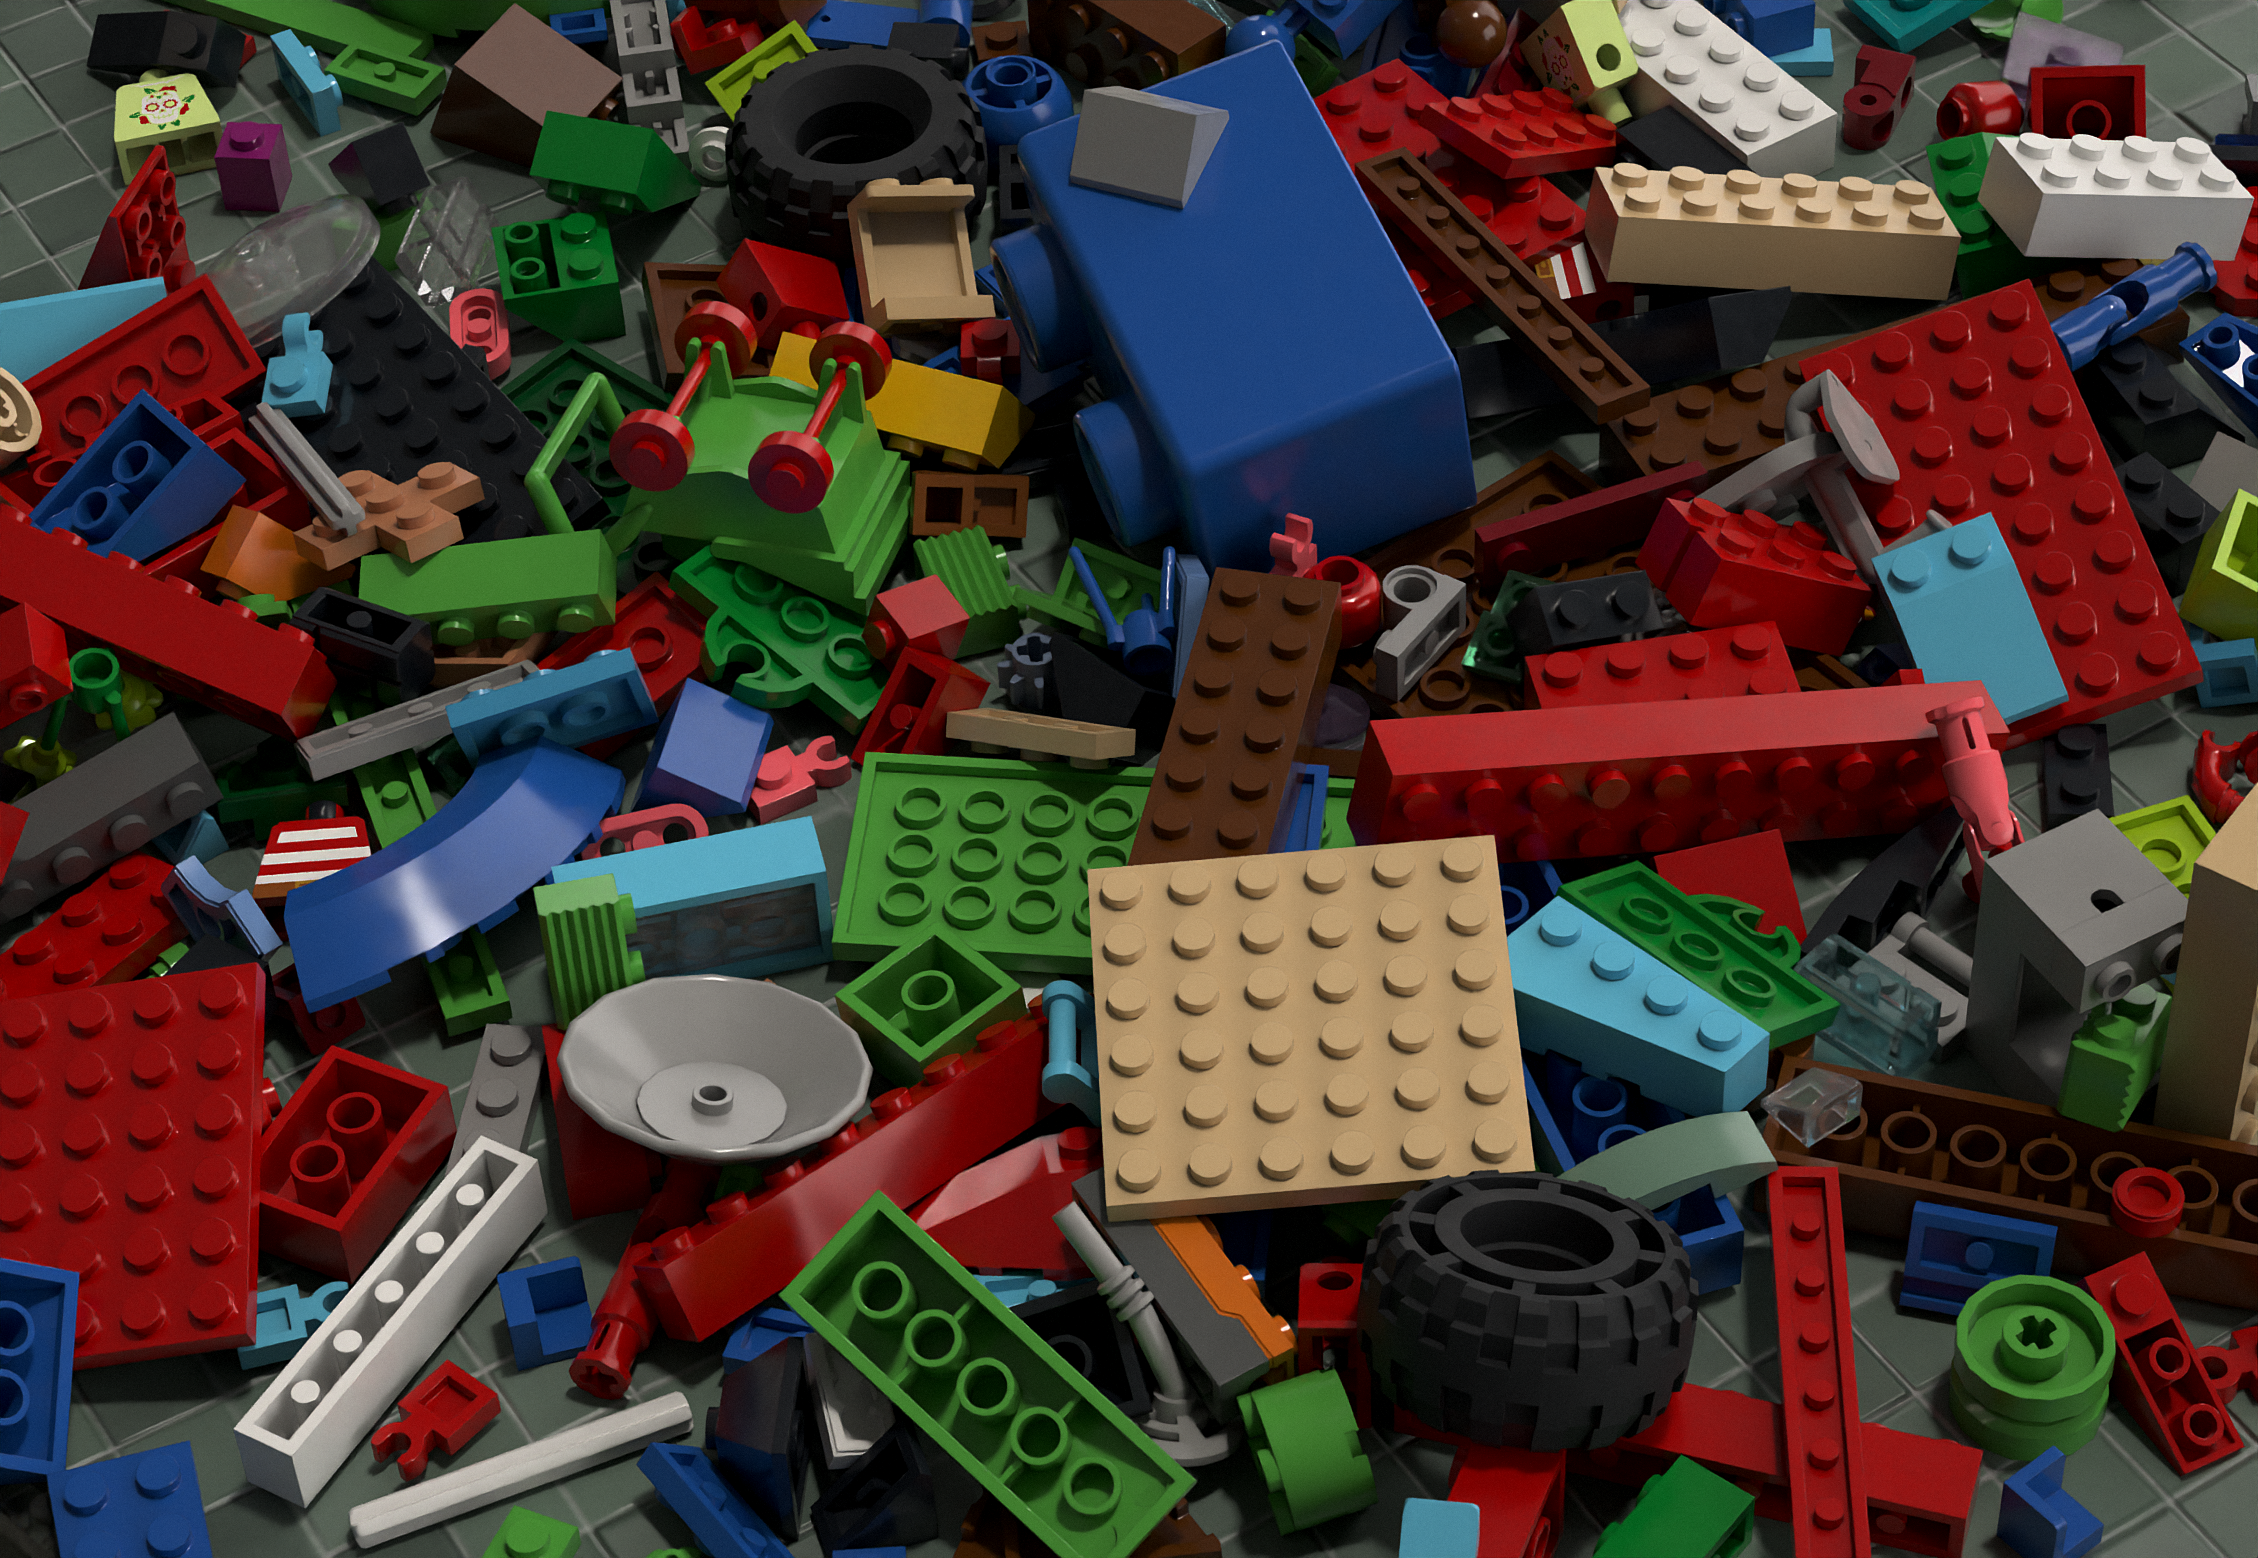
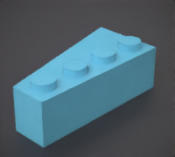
(1630, 1015)

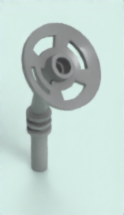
(1176, 1406)

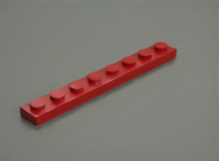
(1816, 1365)

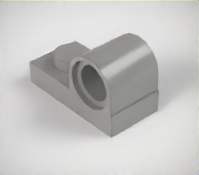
(1420, 622)

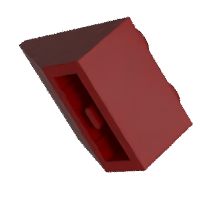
(143, 233)

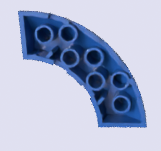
(459, 869)

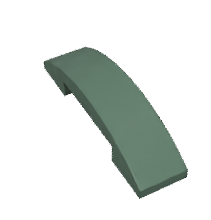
(1679, 1158)

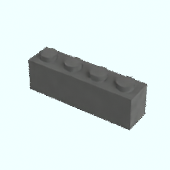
(105, 812)

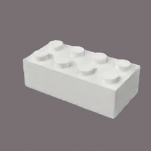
(2113, 197)

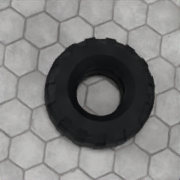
(834, 125)
(1527, 1310)

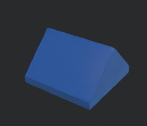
(705, 753)

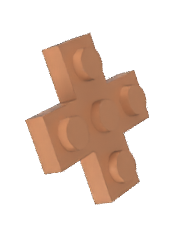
(401, 518)

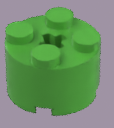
(1307, 1450)

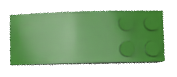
(985, 1387)

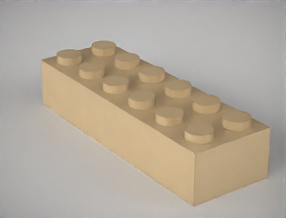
(1770, 232)
(2213, 1021)

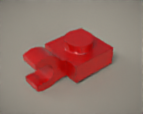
(990, 349)

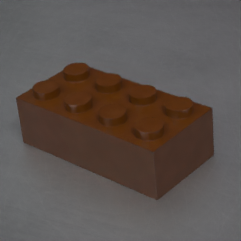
(1124, 40)

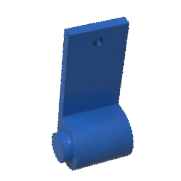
(856, 23)

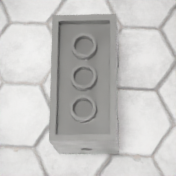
(2057, 933)

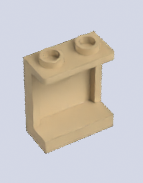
(915, 257)

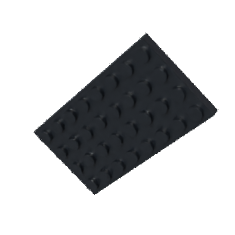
(414, 400)

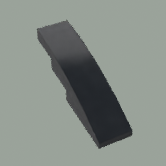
(1896, 882)

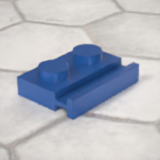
(1963, 1250)

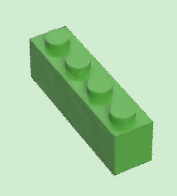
(500, 586)

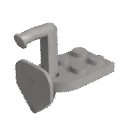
(1816, 465)

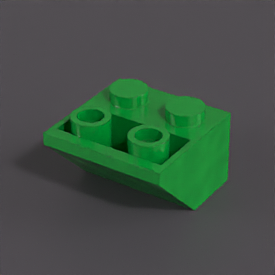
(561, 275)

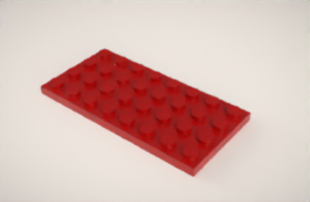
(1997, 425)

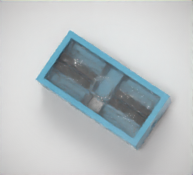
(724, 901)

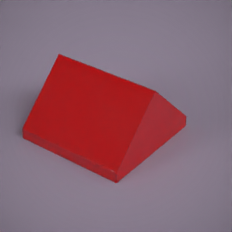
(2087, 101)

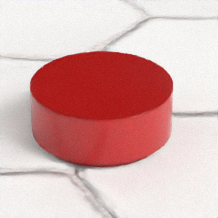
(2147, 1202)

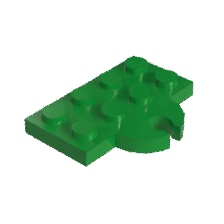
(787, 634)
(1711, 945)

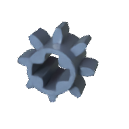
(1029, 672)

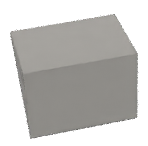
(1144, 144)

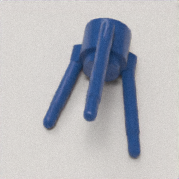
(1144, 633)

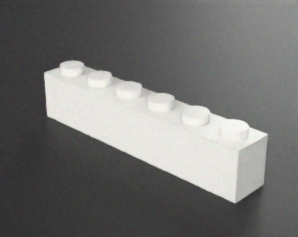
(391, 1322)

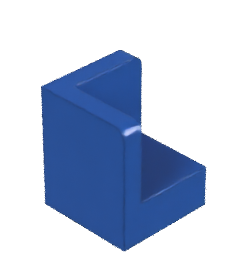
(546, 1312)
(2043, 1518)

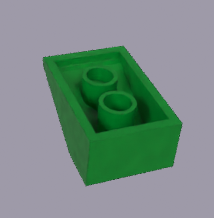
(609, 165)

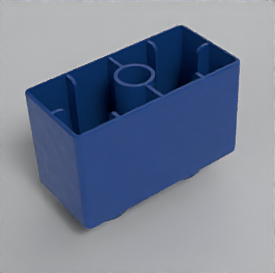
(1244, 343)

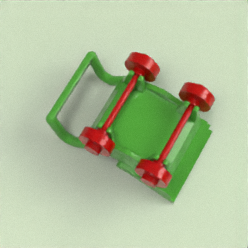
(755, 462)

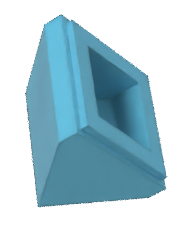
(192, 837)

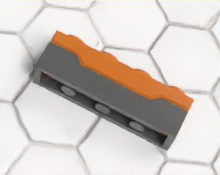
(1201, 1300)

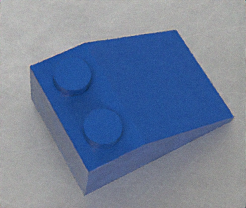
(139, 485)

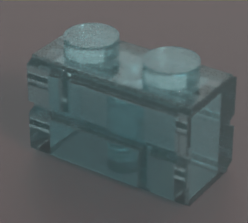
(1881, 1015)

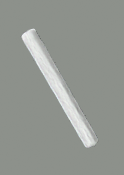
(520, 1470)

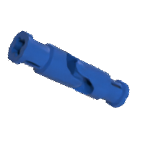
(2146, 294)

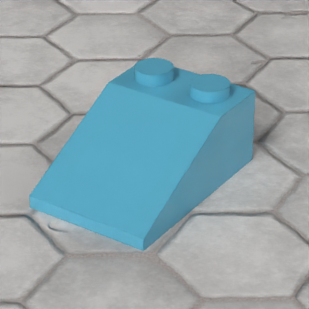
(1970, 617)

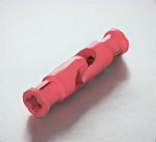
(1975, 781)

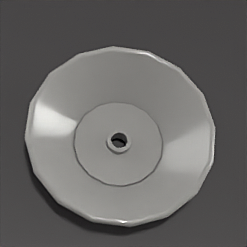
(714, 1068)

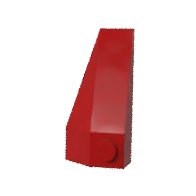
(1004, 1207)

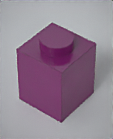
(253, 166)

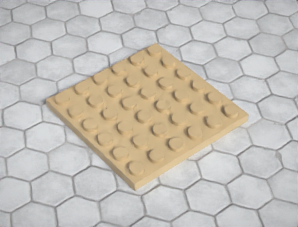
(1304, 1027)

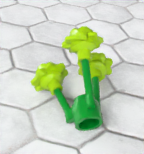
(99, 689)

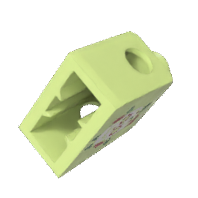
(1585, 56)
(168, 114)

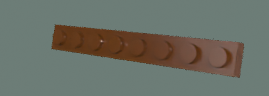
(1503, 287)

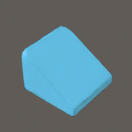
(1439, 1529)

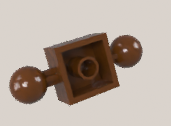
(1464, 30)

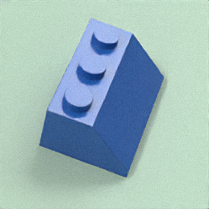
(35, 1369)

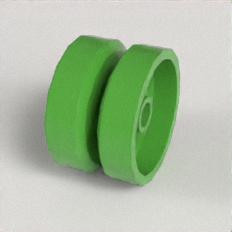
(2031, 1367)

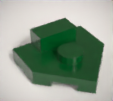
(273, 788)

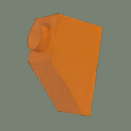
(262, 558)

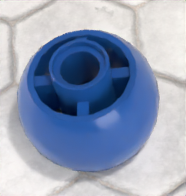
(1016, 98)

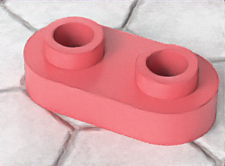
(482, 321)
(646, 828)

